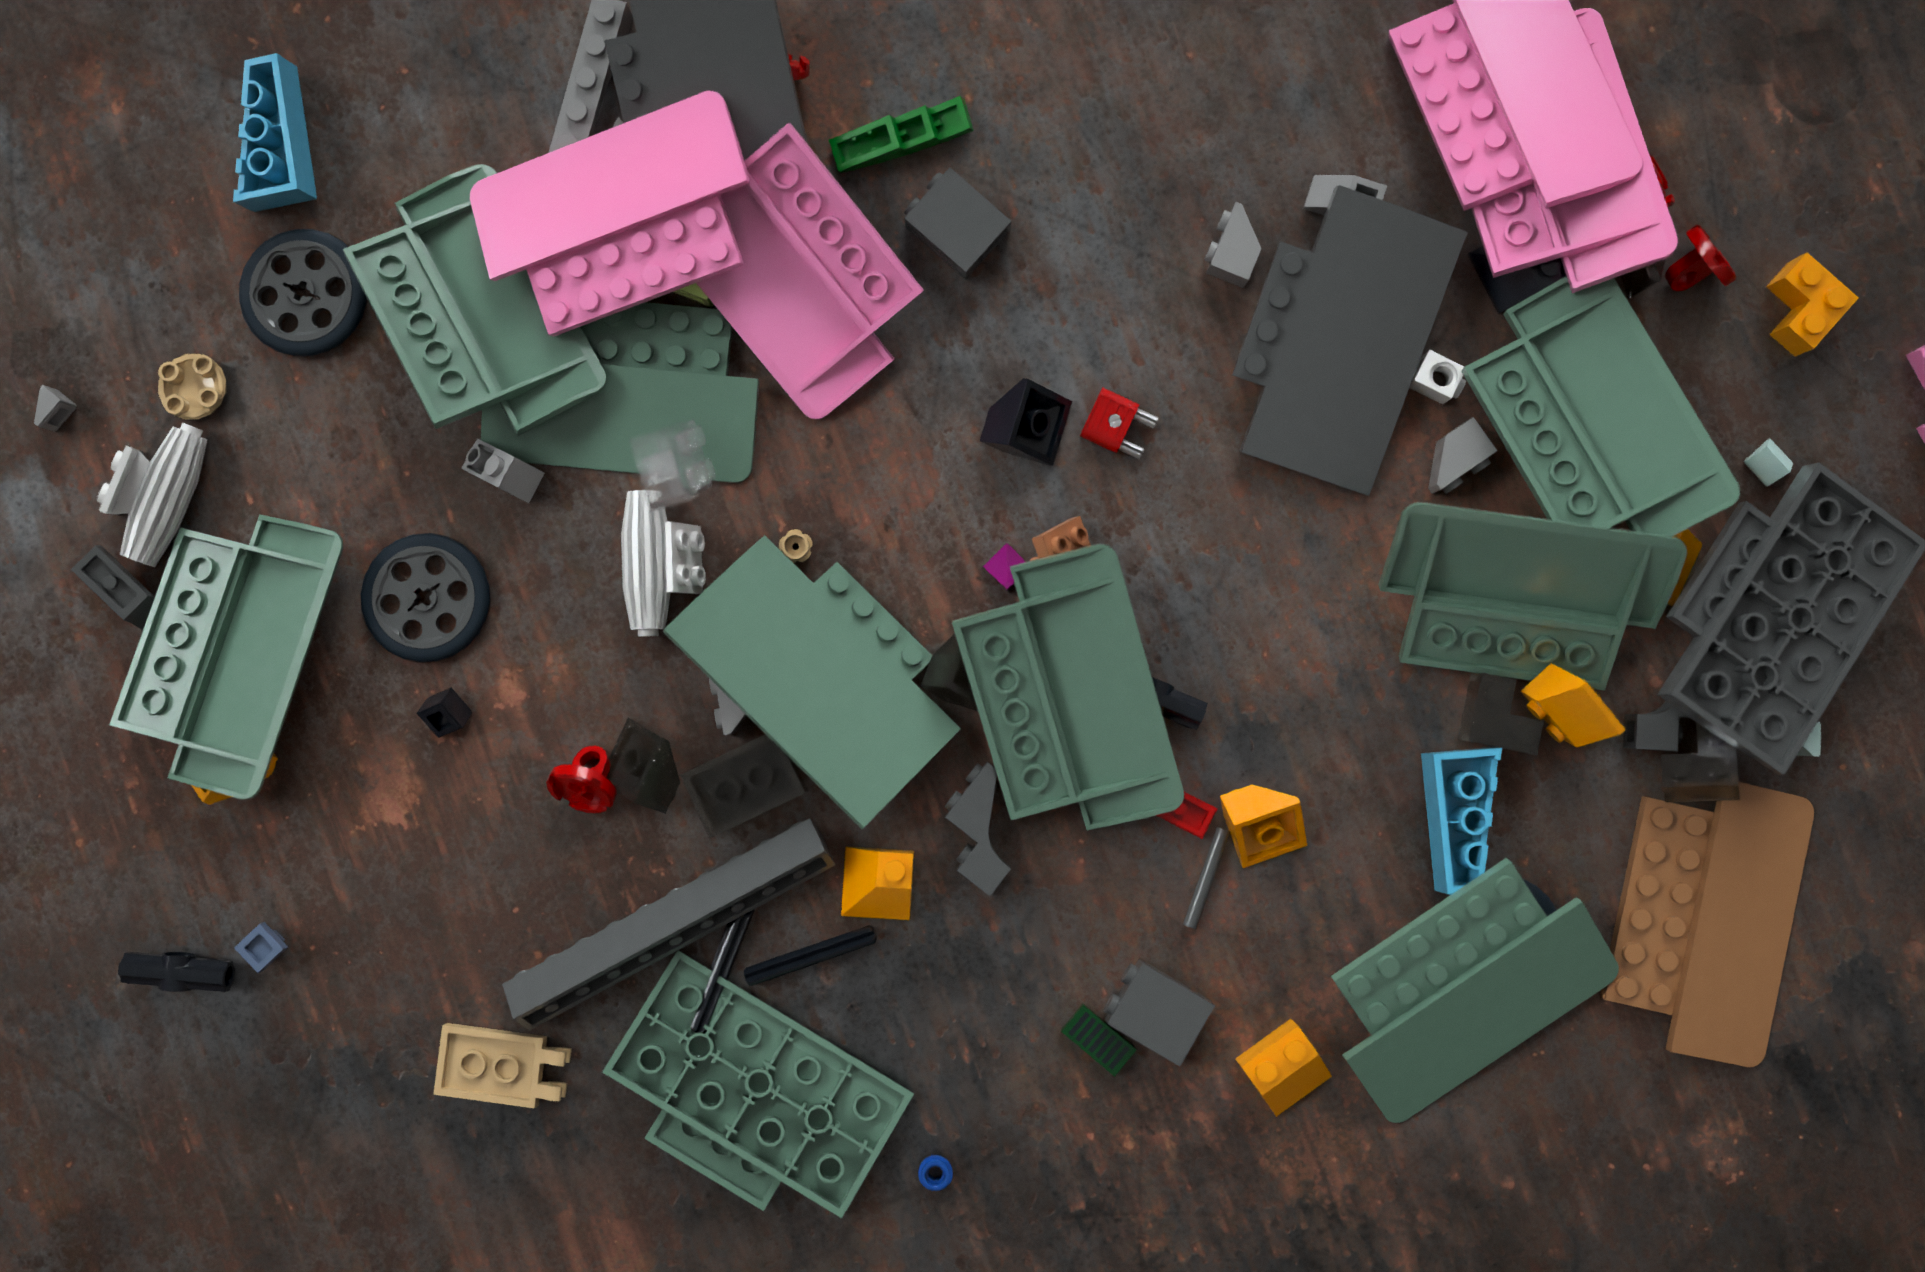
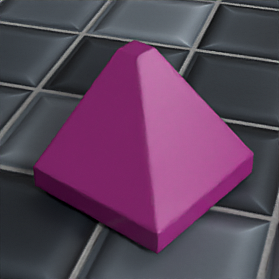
(1000, 565)

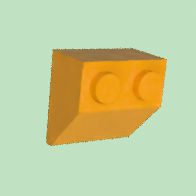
(1570, 708)
(1284, 1067)

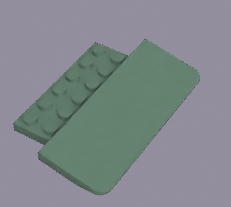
(456, 329)
(660, 371)
(1599, 416)
(1524, 590)
(228, 649)
(1070, 694)
(1467, 987)

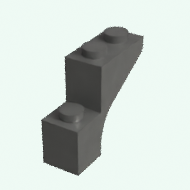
(1654, 729)
(972, 815)

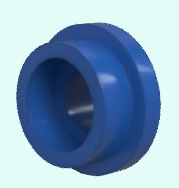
(935, 1183)

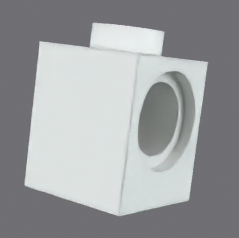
(1424, 382)

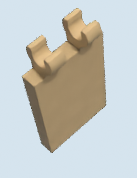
(497, 1066)

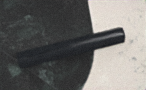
(810, 955)
(722, 966)

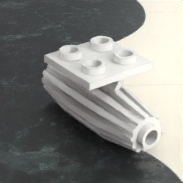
(154, 492)
(657, 561)

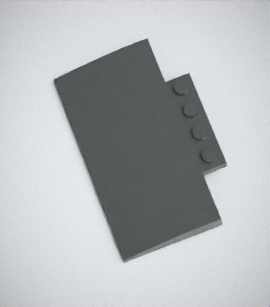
(703, 48)
(1344, 337)
(1785, 613)

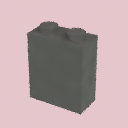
(956, 222)
(1158, 1011)

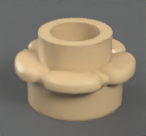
(795, 536)

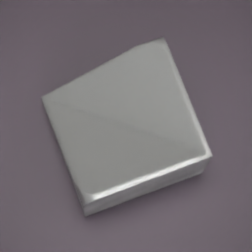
(52, 408)

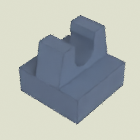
(261, 947)

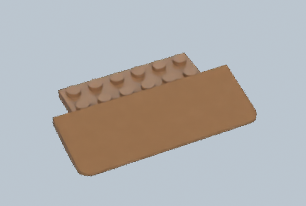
(1711, 918)

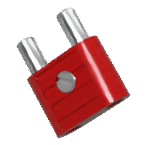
(1111, 420)

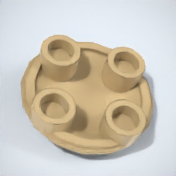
(191, 386)

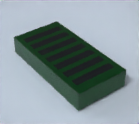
(1098, 1039)

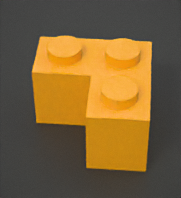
(1815, 303)

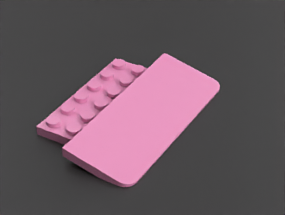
(1515, 100)
(617, 213)
(1593, 234)
(810, 277)

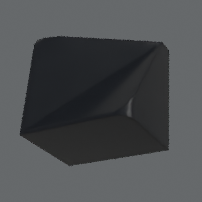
(444, 712)

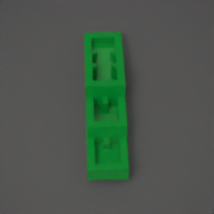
(901, 135)

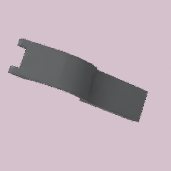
(115, 586)

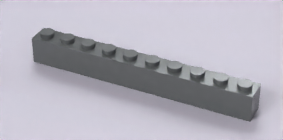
(667, 924)

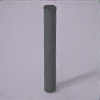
(1206, 878)

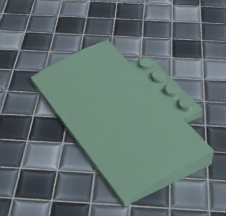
(818, 675)
(754, 1093)

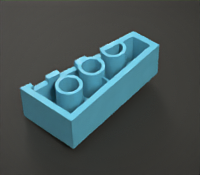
(275, 145)
(1459, 813)

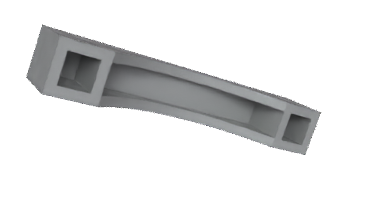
(590, 72)

